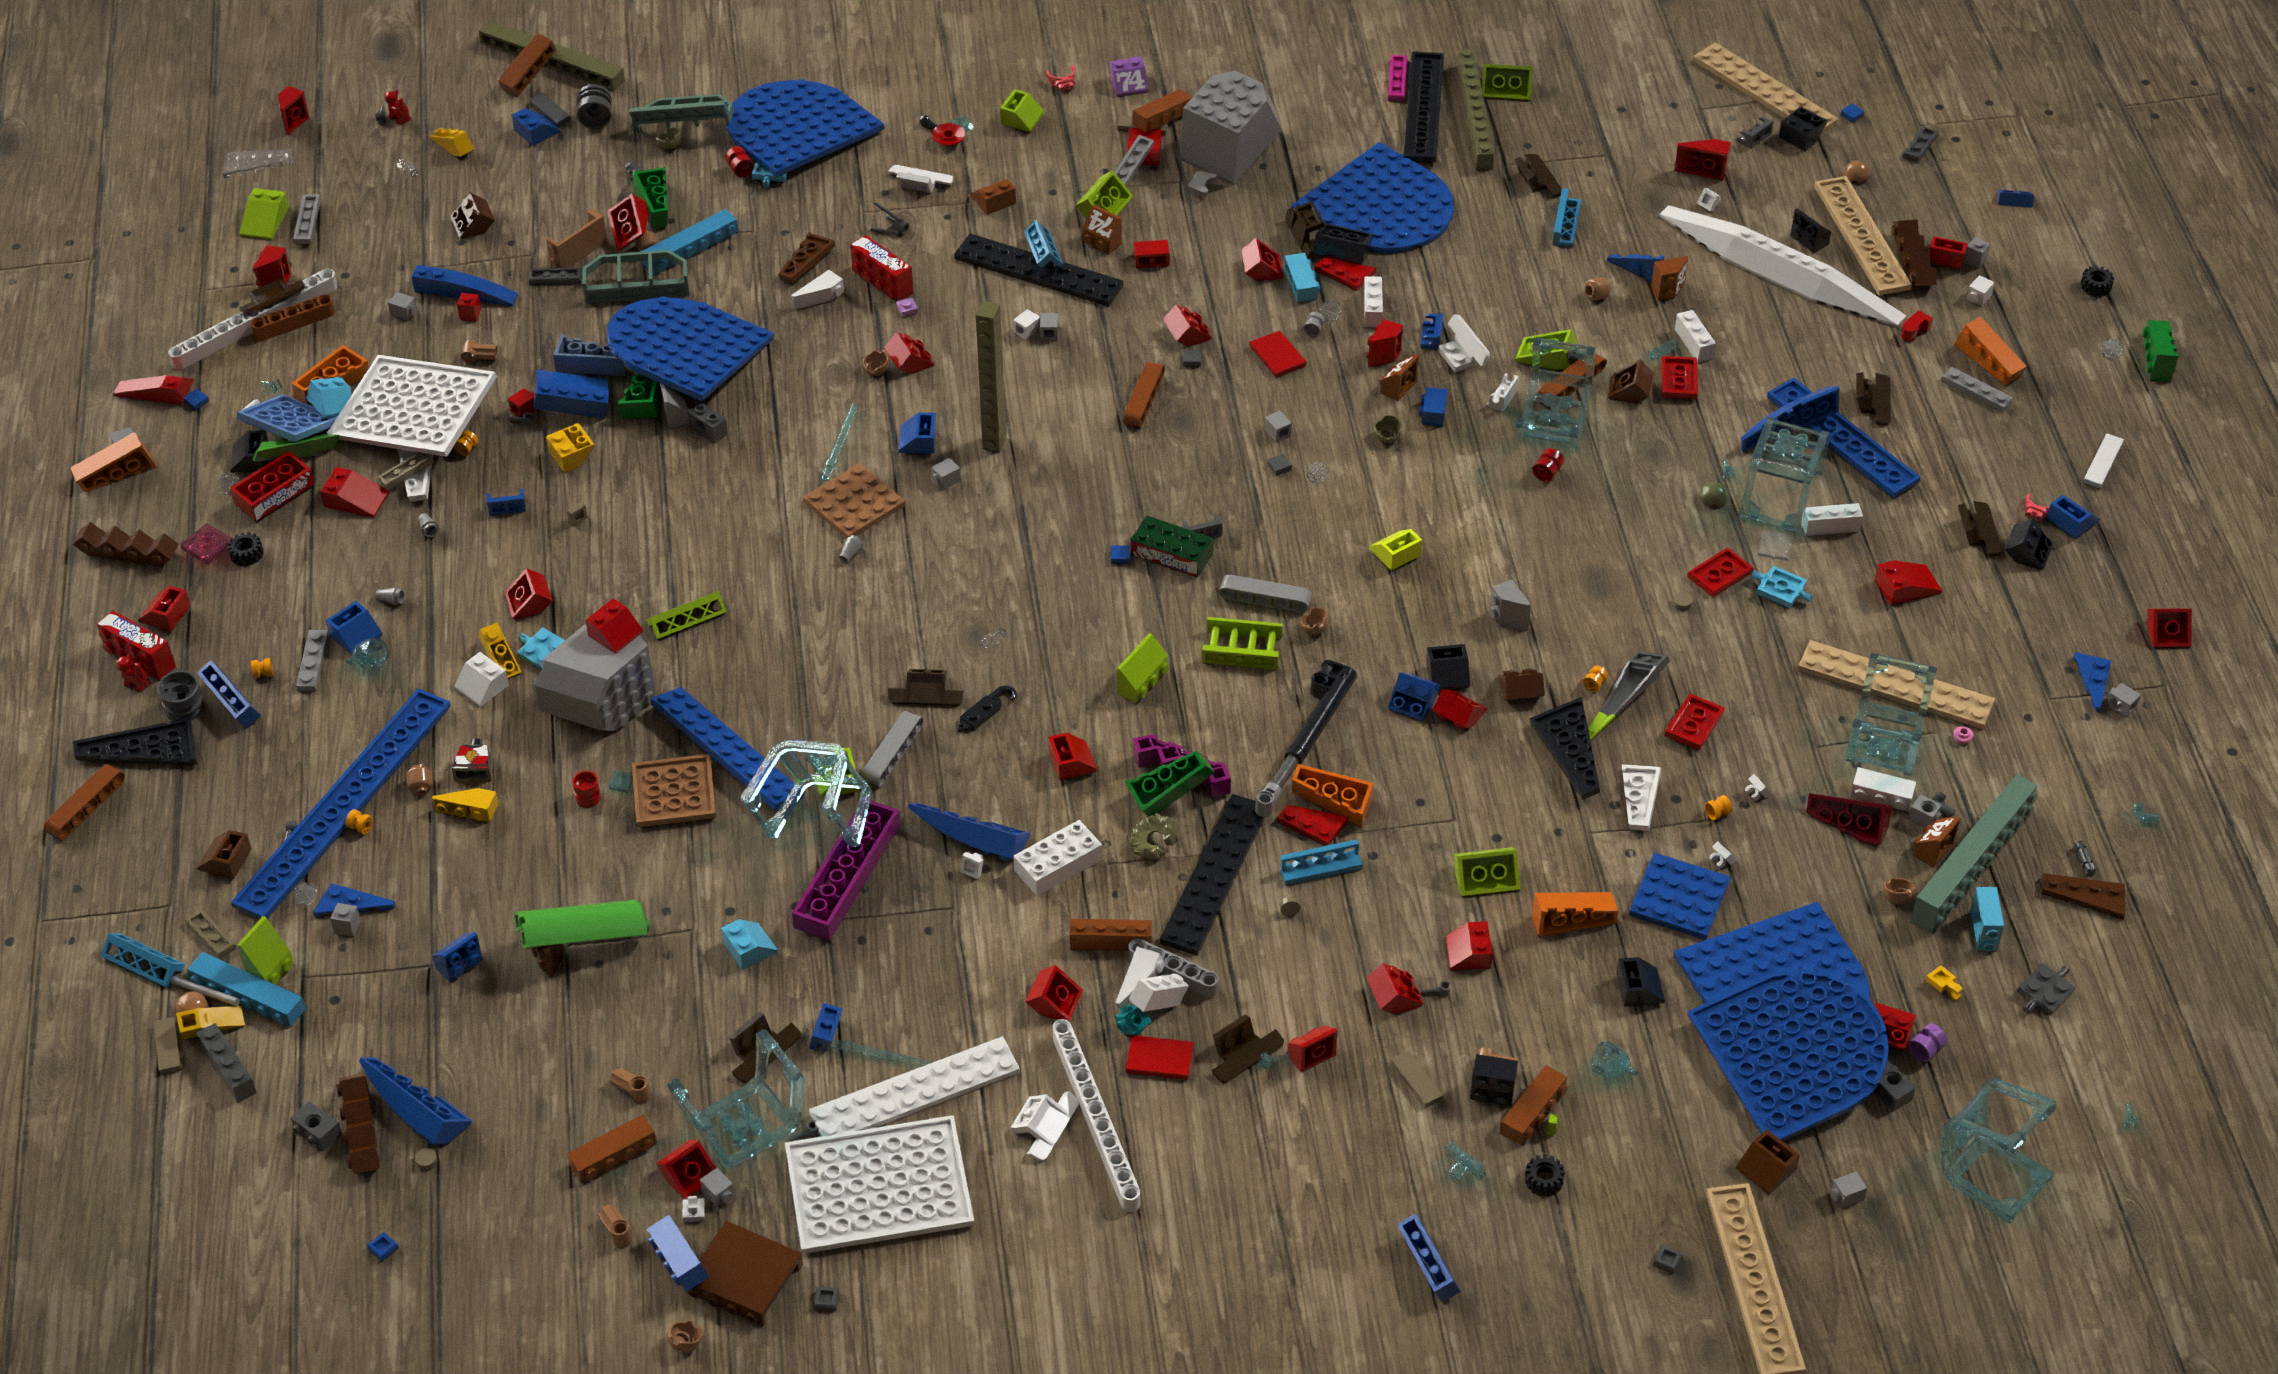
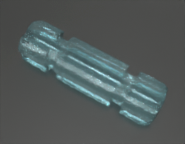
(1663, 349)

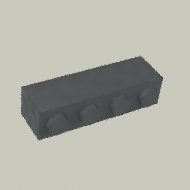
(226, 1062)

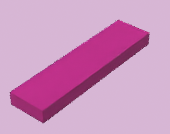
(1397, 78)

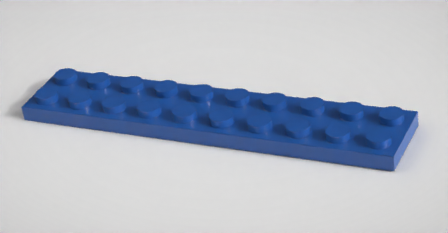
(1853, 444)
(722, 743)

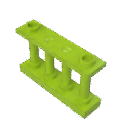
(1242, 656)

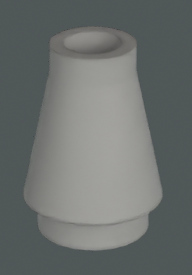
(428, 526)
(851, 546)
(391, 595)

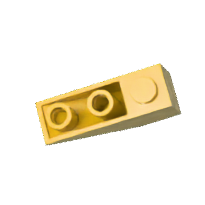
(453, 141)
(498, 649)
(471, 803)
(200, 1018)

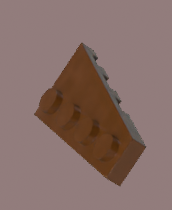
(809, 253)
(2086, 892)

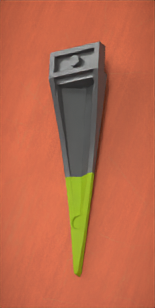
(1635, 677)

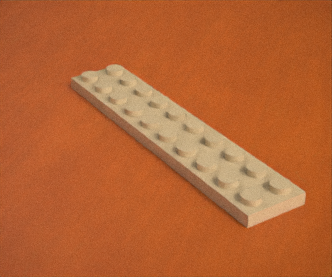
(1757, 83)
(1862, 236)
(1896, 685)
(1755, 1280)

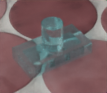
(1463, 1163)

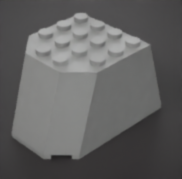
(1228, 125)
(594, 684)

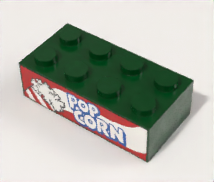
(1172, 546)

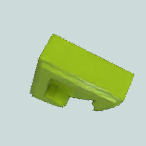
(1552, 1124)

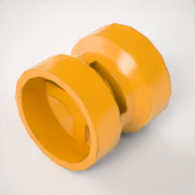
(466, 443)
(262, 668)
(1595, 678)
(1719, 807)
(357, 821)

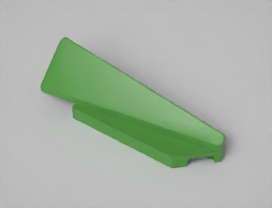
(301, 448)

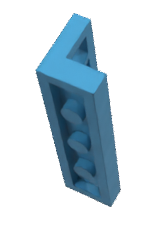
(1562, 221)
(1042, 245)
(1320, 865)
(146, 953)

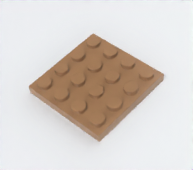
(854, 501)
(673, 790)

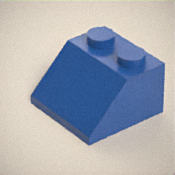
(533, 126)

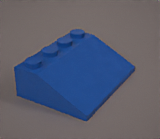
(571, 393)

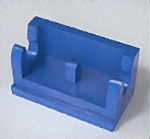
(1432, 331)
(506, 504)
(825, 1026)

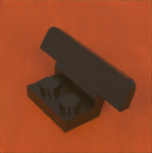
(1537, 174)
(1301, 222)
(270, 293)
(1874, 397)
(1980, 527)
(925, 688)
(745, 1047)
(1242, 1048)

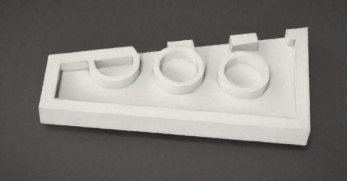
(418, 484)
(1640, 793)

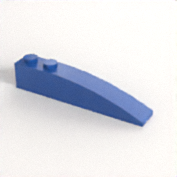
(453, 283)
(1798, 412)
(986, 836)
(426, 1115)

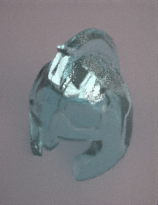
(369, 654)
(1611, 1061)

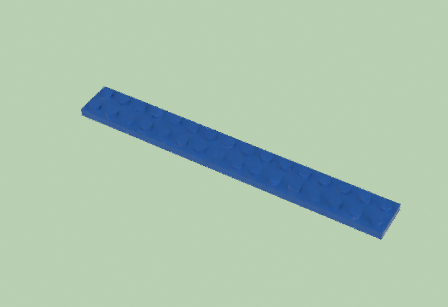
(350, 792)

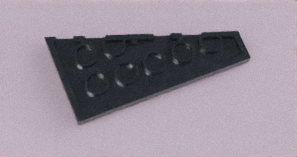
(1568, 741)
(157, 743)

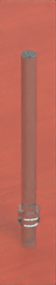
(830, 464)
(850, 1047)

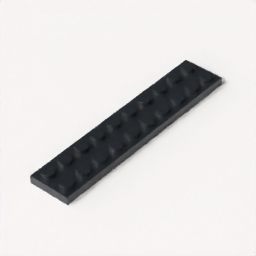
(1423, 106)
(1022, 265)
(1213, 876)

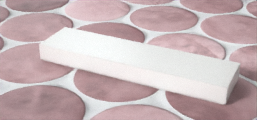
(2103, 461)

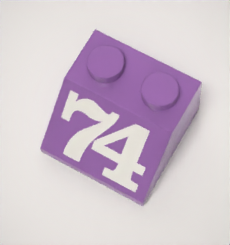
(1128, 76)

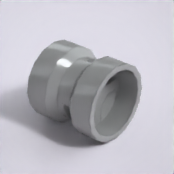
(1313, 324)

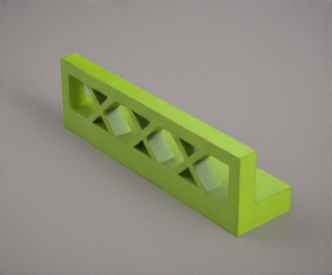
(684, 608)

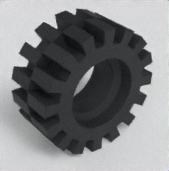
(2089, 278)
(247, 556)
(1543, 1185)

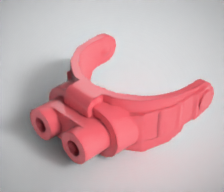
(1063, 82)
(2034, 510)

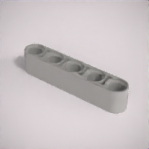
(1265, 593)
(892, 748)
(1200, 980)

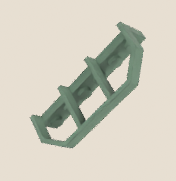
(683, 109)
(635, 290)

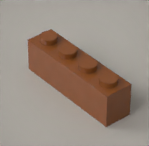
(527, 65)
(1160, 111)
(1108, 933)
(1533, 1105)
(612, 1149)

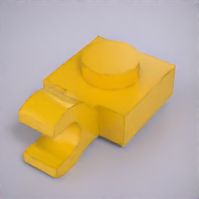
(1943, 980)

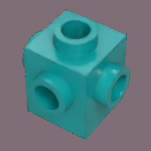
(1132, 1020)

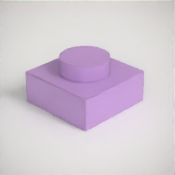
(907, 307)

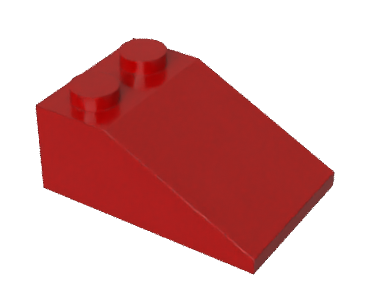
(1703, 158)
(628, 220)
(353, 493)
(1905, 581)

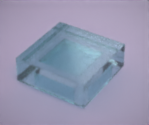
(963, 122)
(621, 781)

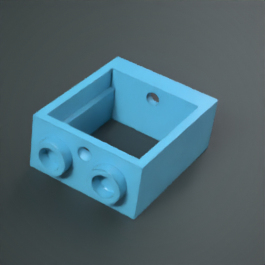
(1986, 919)

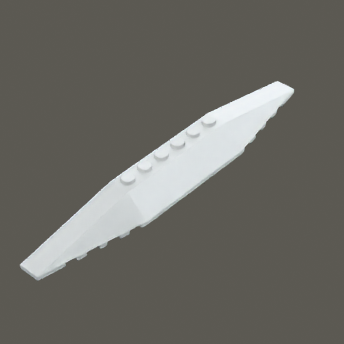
(1782, 265)

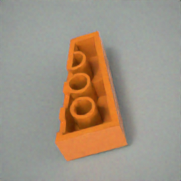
(1989, 351)
(340, 363)
(113, 463)
(1334, 792)
(1572, 911)

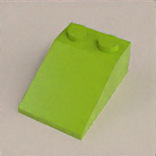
(263, 213)
(1556, 358)
(265, 952)

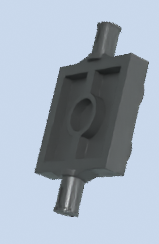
(2046, 989)

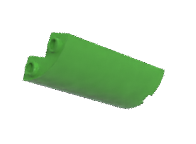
(581, 923)

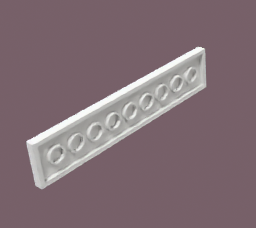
(916, 1089)

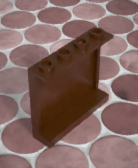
(745, 1272)

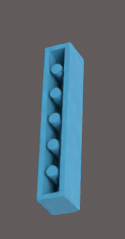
(695, 239)
(251, 990)

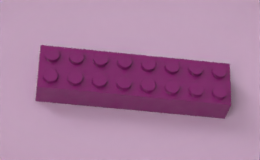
(845, 874)

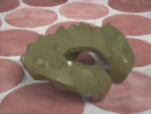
(1145, 830)

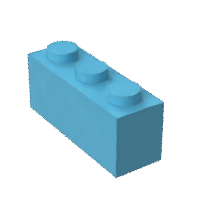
(1301, 277)

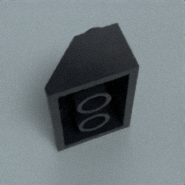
(1342, 243)

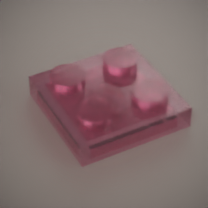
(206, 543)

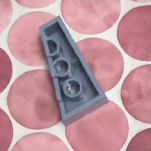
(586, 358)

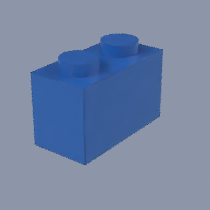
(1434, 406)

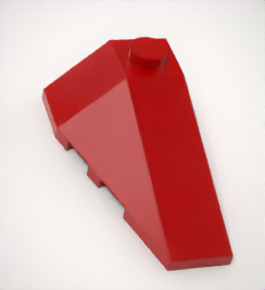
(158, 389)

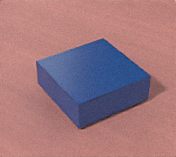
(1852, 112)
(196, 399)
(1120, 554)
(382, 1246)

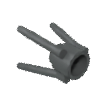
(899, 225)

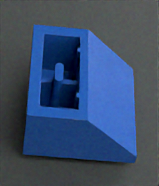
(918, 434)
(2070, 516)
(352, 626)
(1413, 696)
(458, 956)

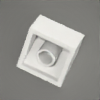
(481, 679)

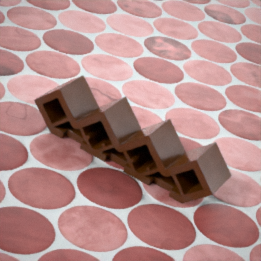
(1913, 253)
(120, 546)
(359, 1121)

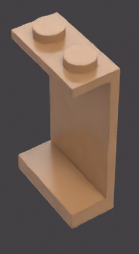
(579, 243)

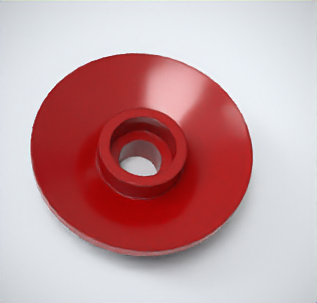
(948, 134)

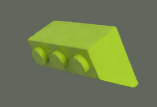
(1507, 81)
(1107, 194)
(1141, 669)
(1487, 871)

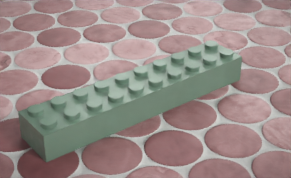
(1974, 854)

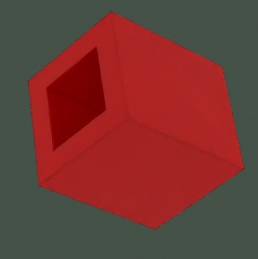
(469, 307)
(521, 403)

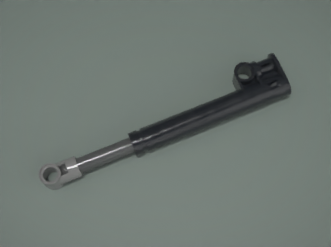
(1330, 687)

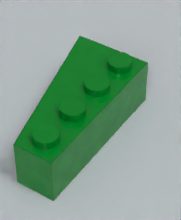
(652, 188)
(2159, 350)
(641, 398)
(1169, 782)

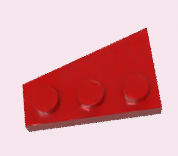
(1344, 272)
(1314, 824)

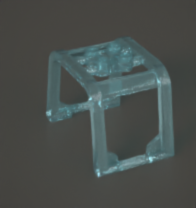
(1564, 434)
(1789, 450)
(1885, 741)
(833, 759)
(789, 1119)
(1975, 1121)

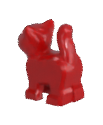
(397, 108)
(133, 674)

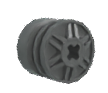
(594, 106)
(180, 695)

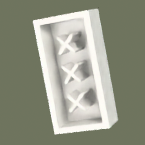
(1057, 857)

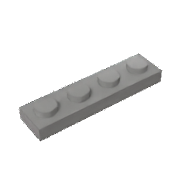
(1134, 159)
(307, 219)
(1977, 389)
(312, 660)

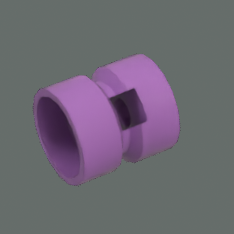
(1927, 1043)

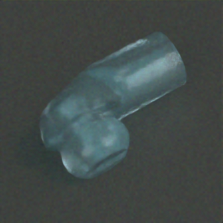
(2144, 817)

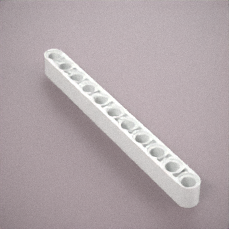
(239, 324)
(1096, 1116)

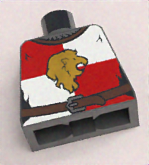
(472, 762)

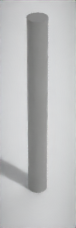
(205, 991)

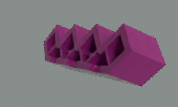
(1150, 751)

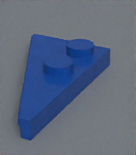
(1636, 264)
(2094, 675)
(344, 895)

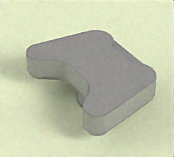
(1200, 181)

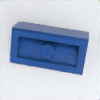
(2015, 198)

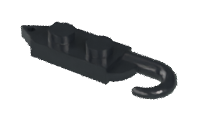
(984, 709)

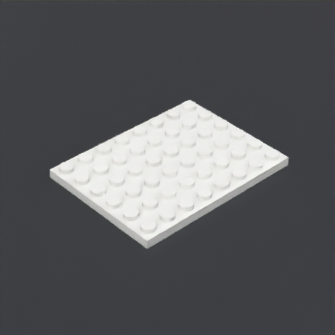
(412, 405)
(878, 1184)

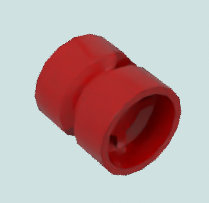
(739, 161)
(1548, 465)
(586, 789)

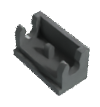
(1757, 133)
(1211, 529)

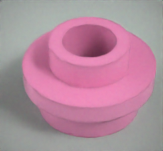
(1963, 735)

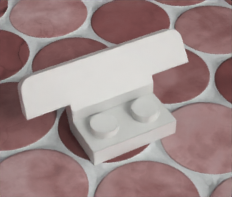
(919, 179)
(1465, 348)
(1045, 1121)

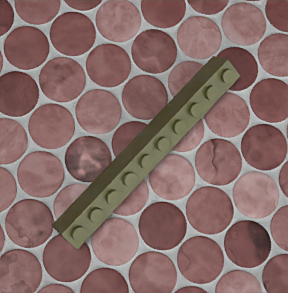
(563, 60)
(1475, 110)
(991, 375)

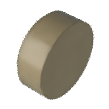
(1682, 601)
(1290, 906)
(426, 1159)

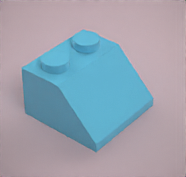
(328, 395)
(747, 942)

